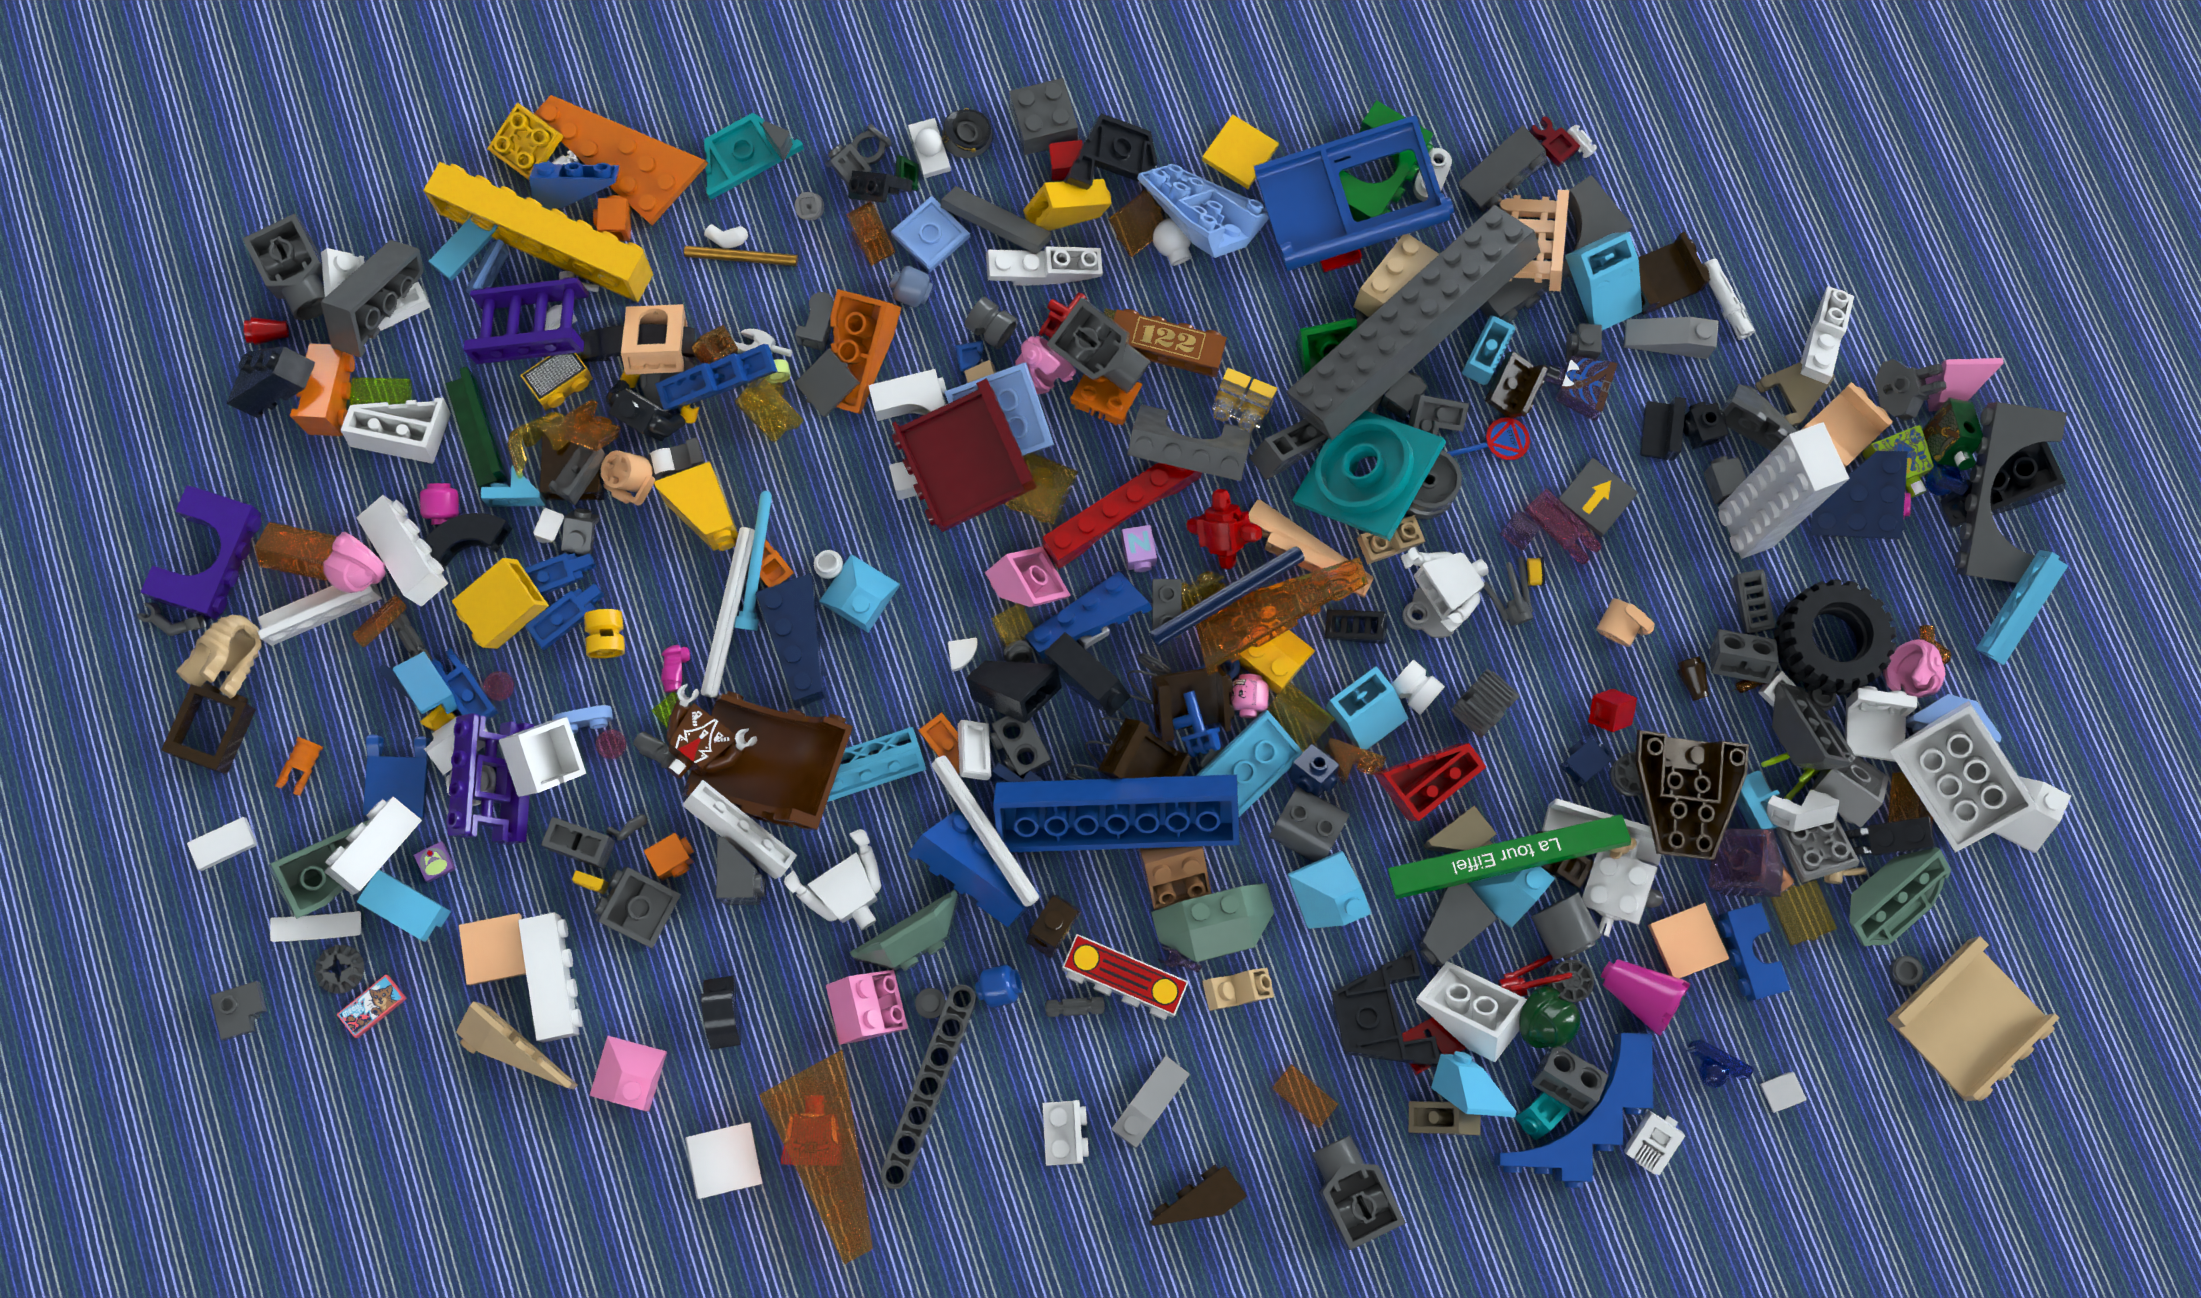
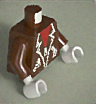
(701, 740)

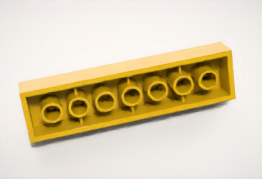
(540, 231)

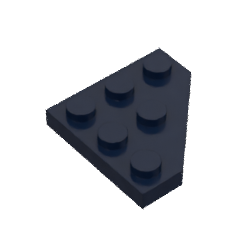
(1868, 502)

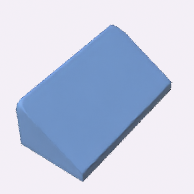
(489, 266)

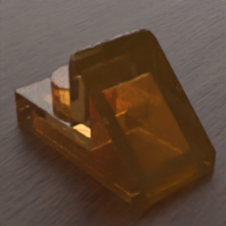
(870, 233)
(1347, 754)

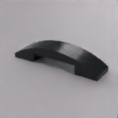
(607, 342)

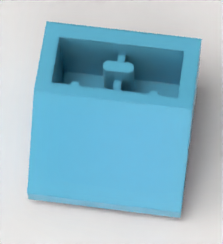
(1368, 709)

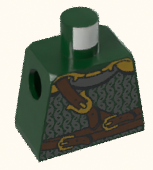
(1954, 434)

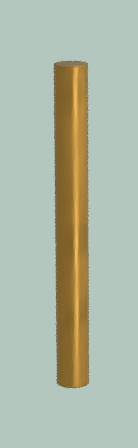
(740, 255)

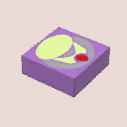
(434, 862)

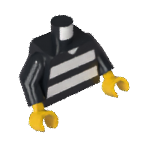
(642, 413)

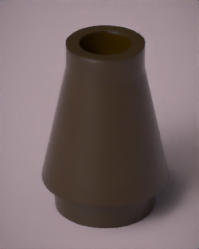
(1694, 677)

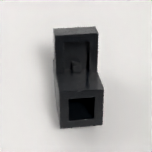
(720, 1012)

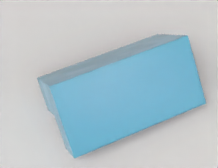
(403, 905)

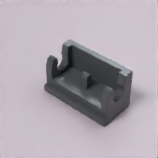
(577, 474)

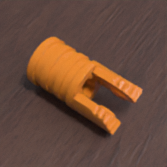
(303, 759)

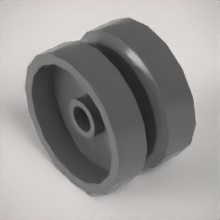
(1443, 487)

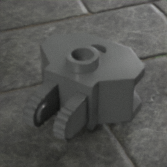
(1906, 387)

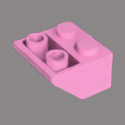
(866, 1006)

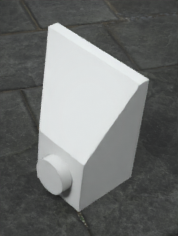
(2036, 826)

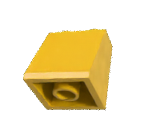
(700, 504)

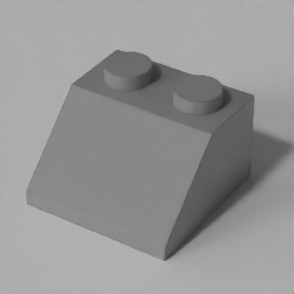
(1858, 788)

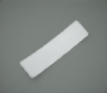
(315, 927)

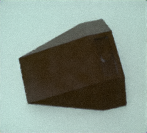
(1689, 791)

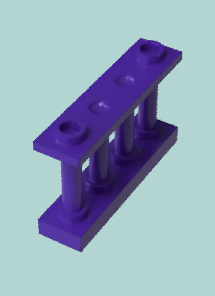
(537, 342)

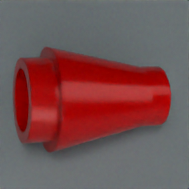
(264, 330)

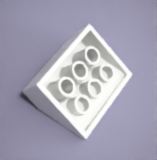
(1963, 777)

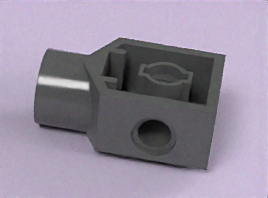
(289, 265)
(1098, 346)
(1355, 1194)

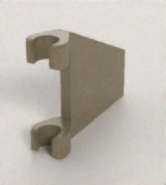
(1797, 389)

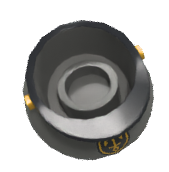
(966, 133)

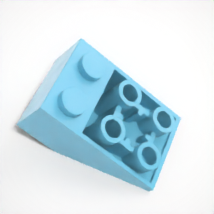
(1607, 279)

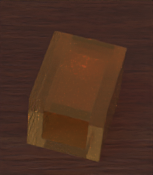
(714, 345)

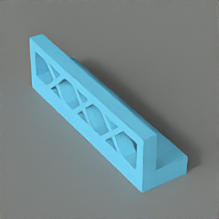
(2022, 606)
(876, 769)

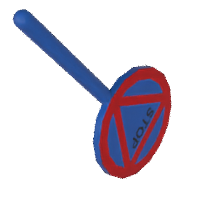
(1504, 438)

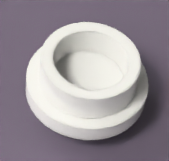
(828, 564)

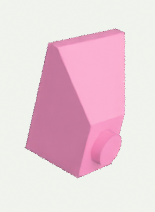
(1962, 379)
(1027, 578)
(628, 1073)

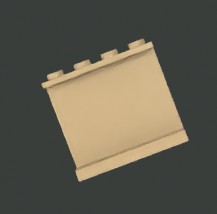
(1971, 1022)

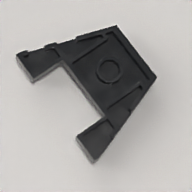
(1115, 148)
(1370, 1020)

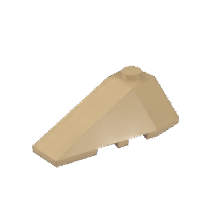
(494, 1037)

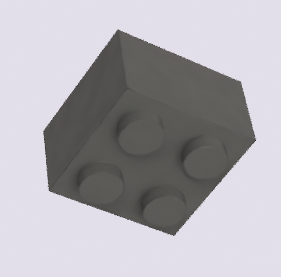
(1043, 115)

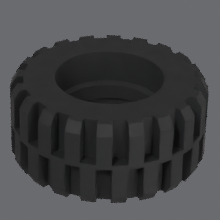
(1862, 615)

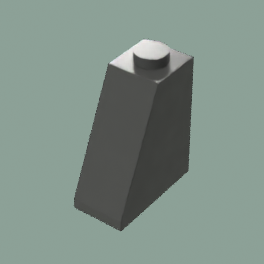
(1454, 923)

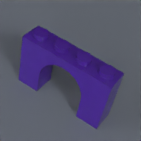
(207, 591)

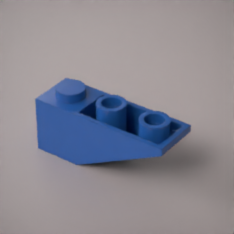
(566, 183)

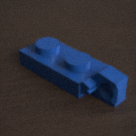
(559, 571)
(563, 615)

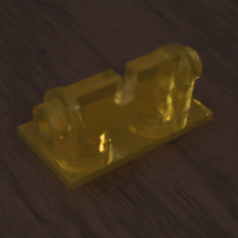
(1205, 586)

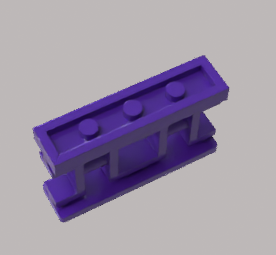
(466, 784)

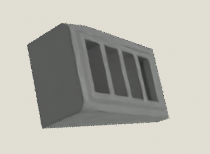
(1763, 600)

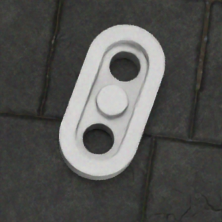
(1441, 171)

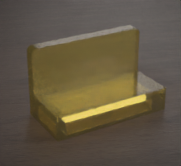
(1299, 716)

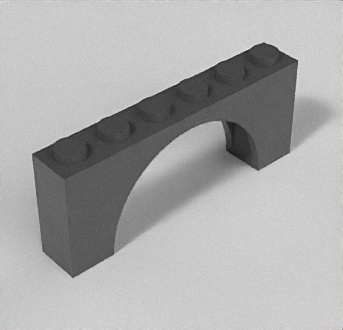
(1593, 217)
(2005, 431)

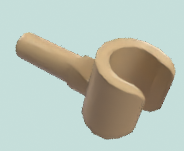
(1837, 878)

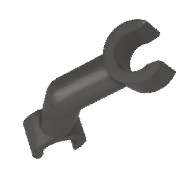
(166, 626)

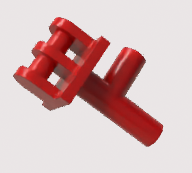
(1056, 310)

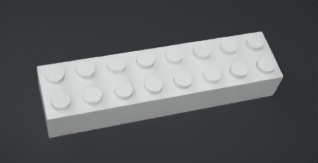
(1783, 490)

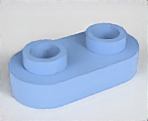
(595, 717)

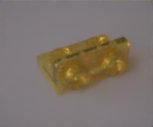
(768, 409)

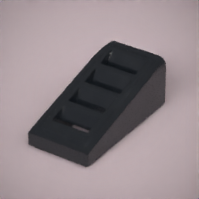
(1355, 636)

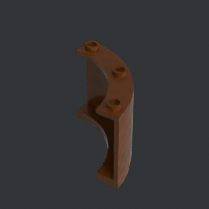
(788, 769)

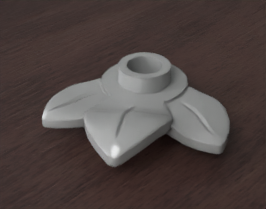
(1430, 619)

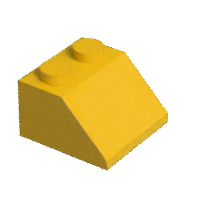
(1277, 659)

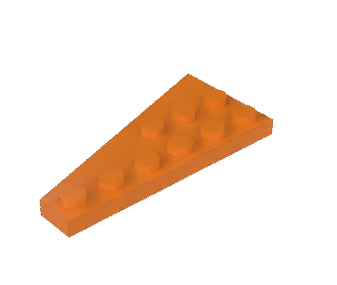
(649, 170)

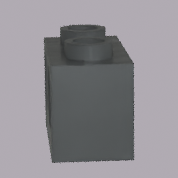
(1743, 656)
(1026, 742)
(578, 843)
(1570, 1079)

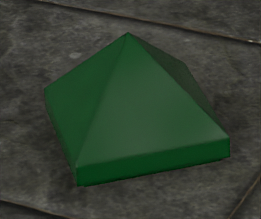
(907, 169)

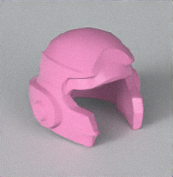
(1044, 364)
(352, 565)
(1916, 669)

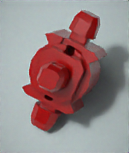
(1224, 529)

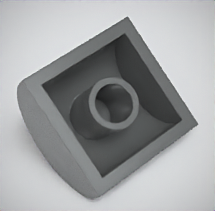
(1309, 825)

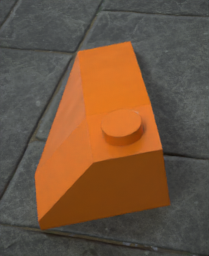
(861, 339)

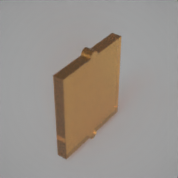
(1136, 223)

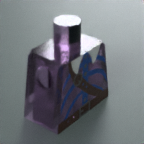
(1583, 384)

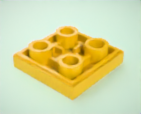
(524, 140)
(1239, 150)

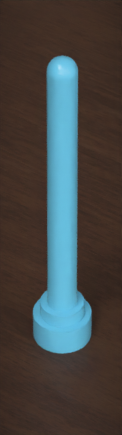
(747, 617)

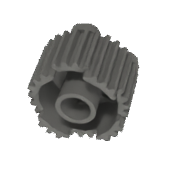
(1484, 702)

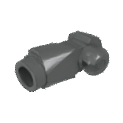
(653, 749)

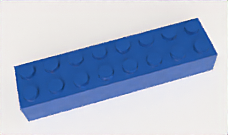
(1117, 813)

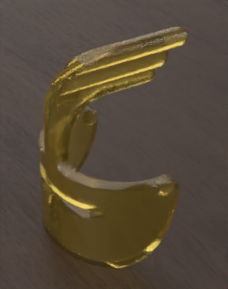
(531, 433)

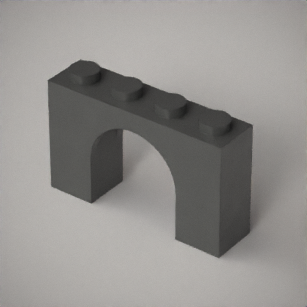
(1157, 442)

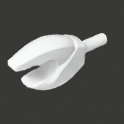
(761, 337)

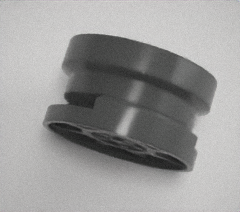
(1625, 776)
(1574, 988)

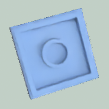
(930, 234)

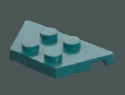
(740, 154)

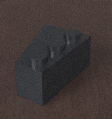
(267, 377)

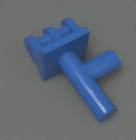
(1195, 720)

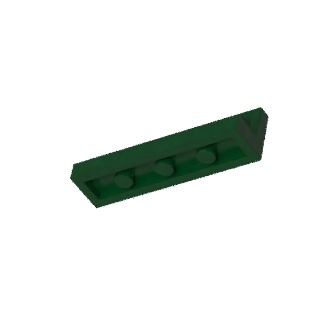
(476, 430)

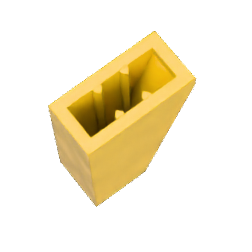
(1065, 204)

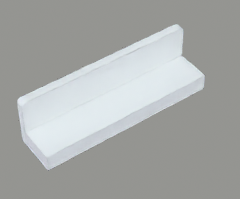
(1566, 814)
(739, 830)

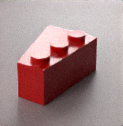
(1430, 779)

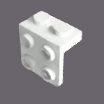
(1876, 721)

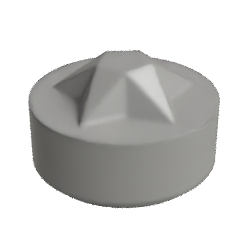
(809, 206)

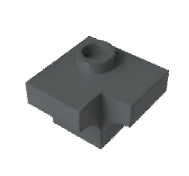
(238, 1009)

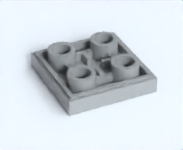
(1818, 850)

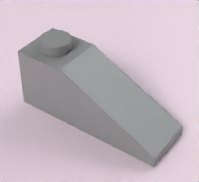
(1673, 335)
(1150, 1102)

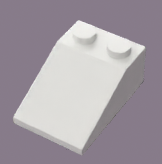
(1473, 1010)

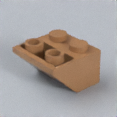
(1174, 874)

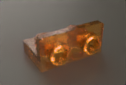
(589, 430)

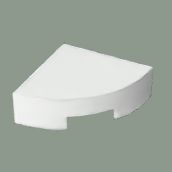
(961, 652)

